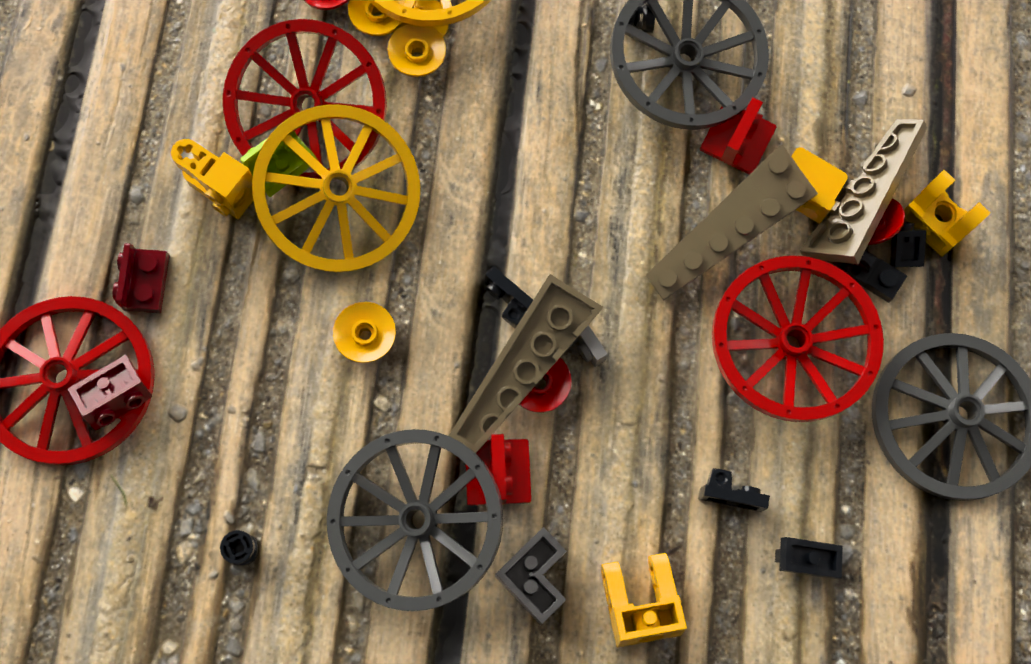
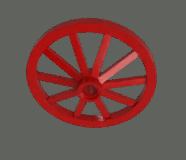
(289, 29)
(849, 287)
(52, 367)

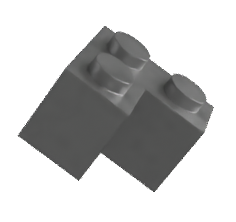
(525, 576)

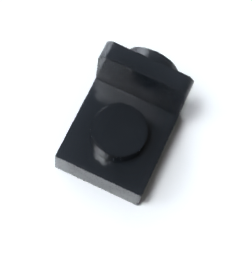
(908, 247)

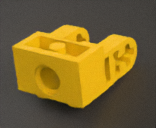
(217, 178)
(956, 220)
(648, 621)

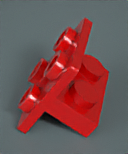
(741, 139)
(510, 467)

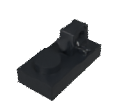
(876, 276)
(501, 287)
(720, 491)
(810, 558)

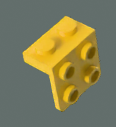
(824, 178)

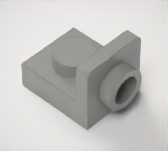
(590, 347)

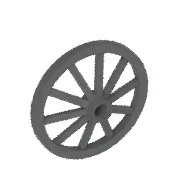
(686, 69)
(951, 417)
(337, 521)

